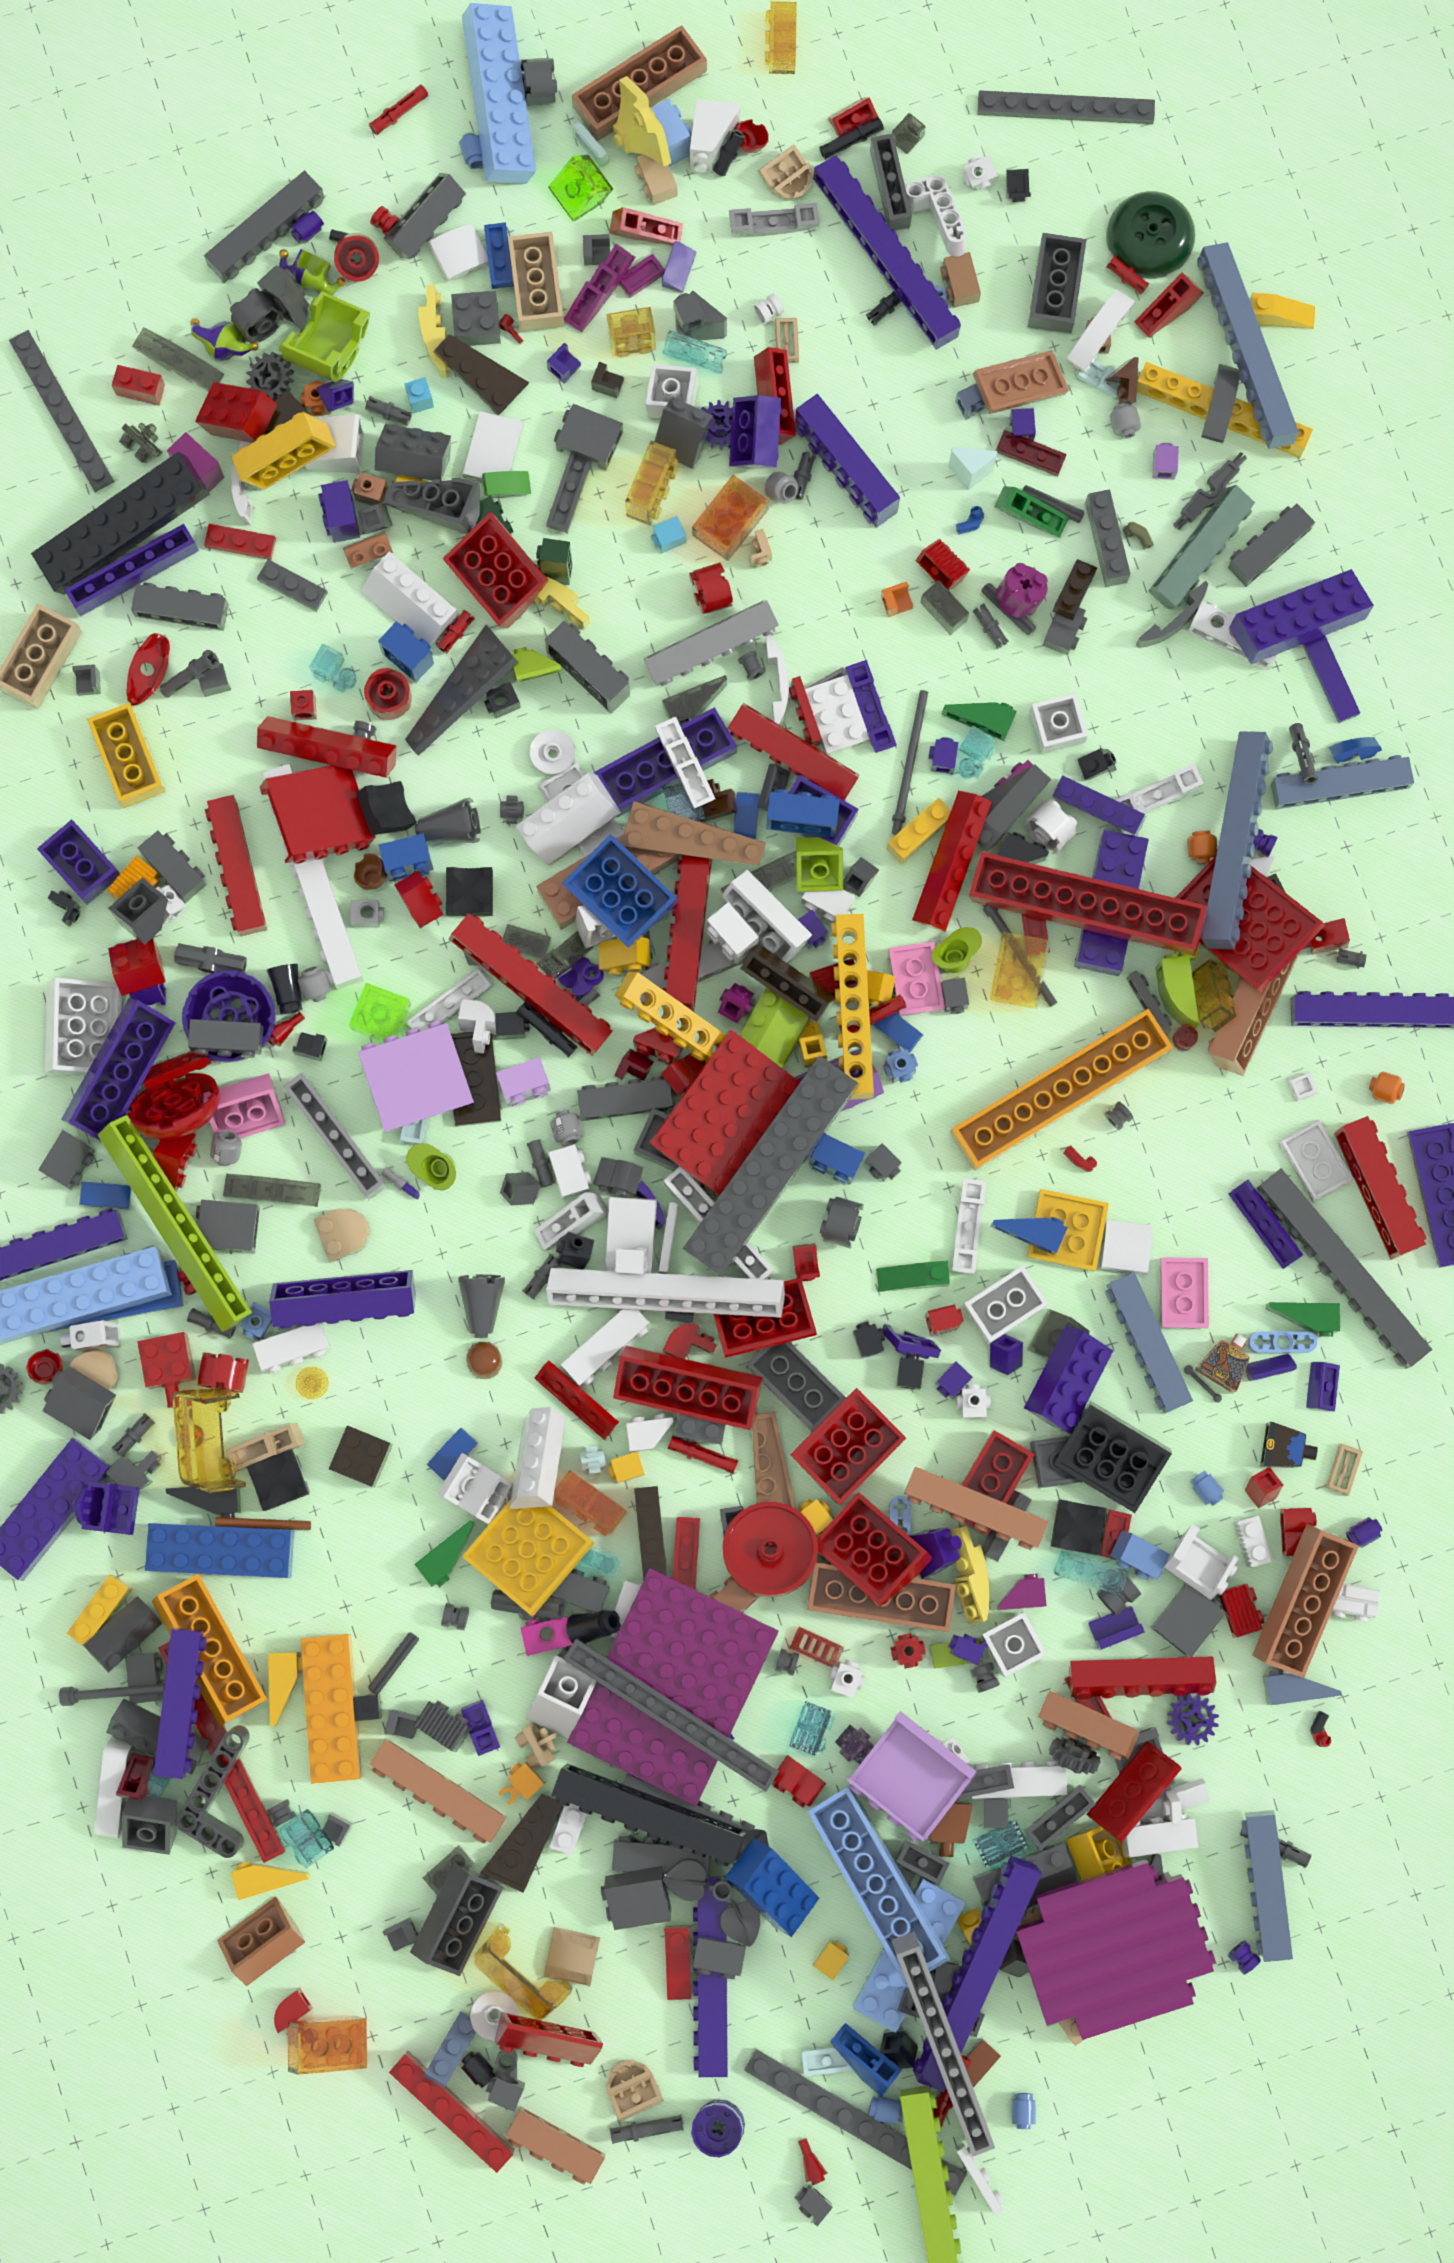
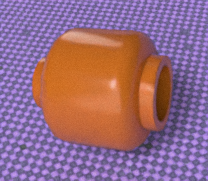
(1202, 846)
(1387, 1087)

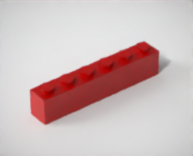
(326, 746)
(793, 751)
(951, 860)
(236, 865)
(1142, 1677)
(453, 2112)

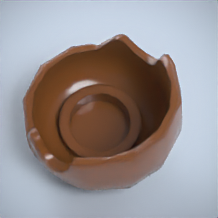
(370, 872)
(484, 1360)

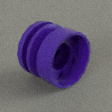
(712, 2141)

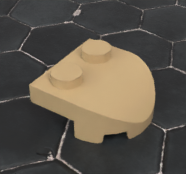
(787, 174)
(342, 1233)
(97, 1366)
(632, 2089)

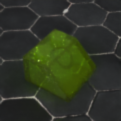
(580, 186)

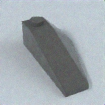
(445, 503)
(1009, 803)

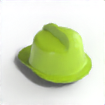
(957, 949)
(431, 1166)

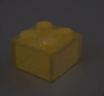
(631, 332)

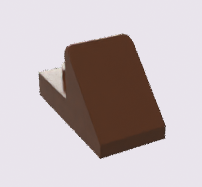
(1127, 377)

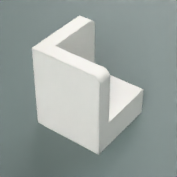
(631, 1260)

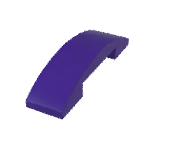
(870, 706)

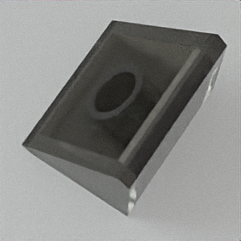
(1049, 1333)

